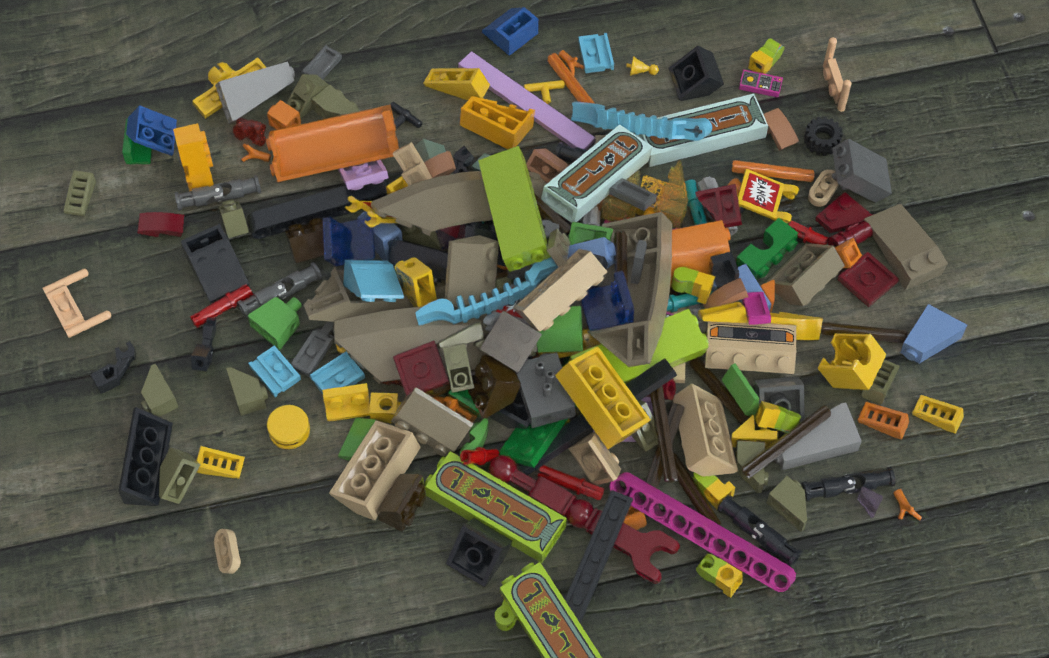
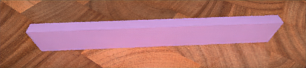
(525, 100)

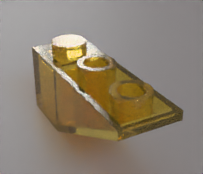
(674, 197)
(617, 209)

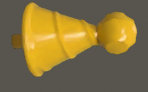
(639, 67)

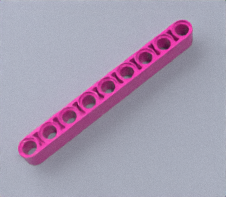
(713, 532)

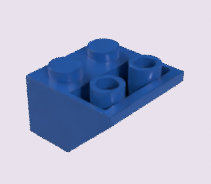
(512, 29)
(152, 130)

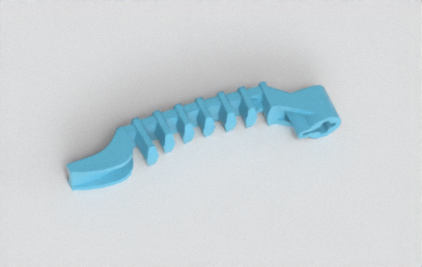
(650, 126)
(443, 309)

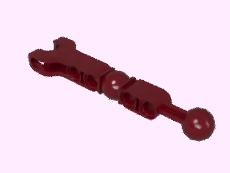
(583, 515)

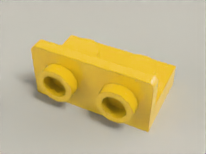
(346, 402)

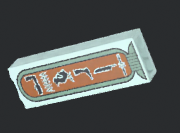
(732, 123)
(591, 175)

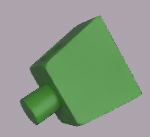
(276, 320)

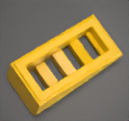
(730, 312)
(944, 423)
(221, 456)

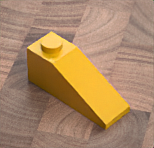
(458, 82)

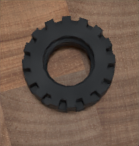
(824, 126)

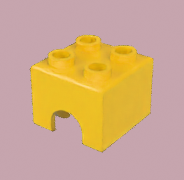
(855, 361)

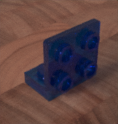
(347, 241)
(609, 305)

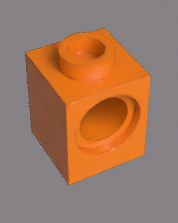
(283, 116)

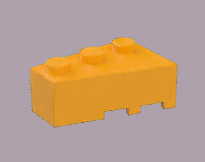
(496, 122)
(194, 155)

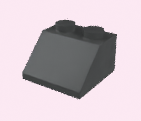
(782, 392)

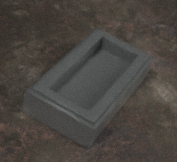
(323, 62)
(632, 194)
(638, 262)

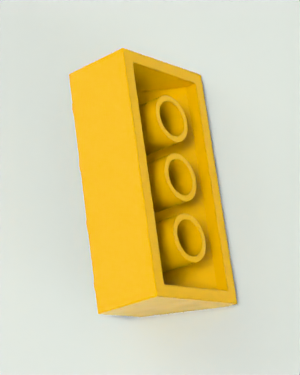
(602, 397)

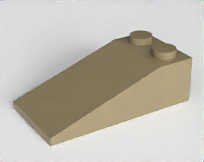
(906, 246)

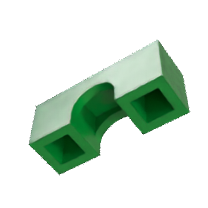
(779, 238)

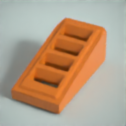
(889, 429)

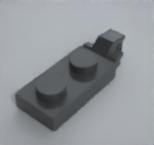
(314, 349)

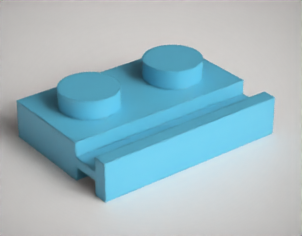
(595, 53)
(274, 371)
(337, 373)

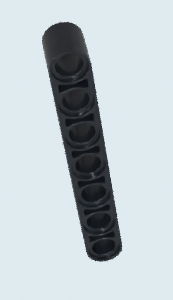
(300, 211)

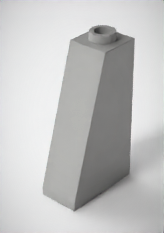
(251, 89)
(828, 440)

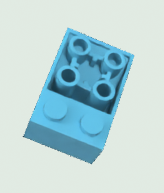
(372, 280)

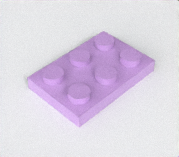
(359, 175)

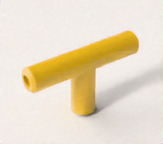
(544, 87)

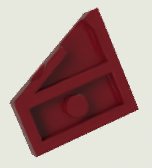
(722, 204)
(842, 214)

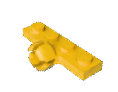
(209, 101)

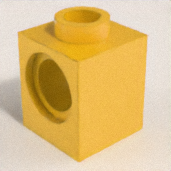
(380, 400)

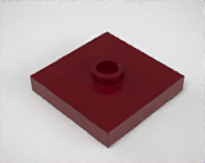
(868, 279)
(421, 368)

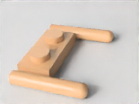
(831, 72)
(66, 308)

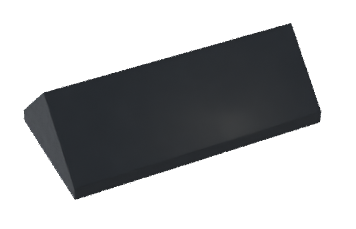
(144, 454)

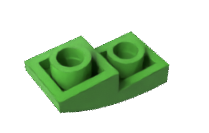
(478, 435)

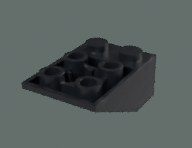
(214, 262)

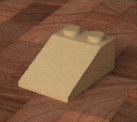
(596, 459)

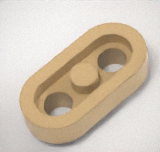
(823, 189)
(227, 551)

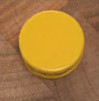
(288, 427)

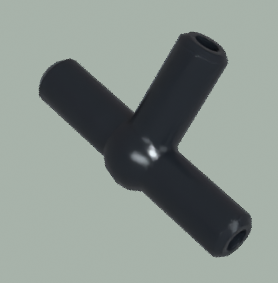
(404, 115)

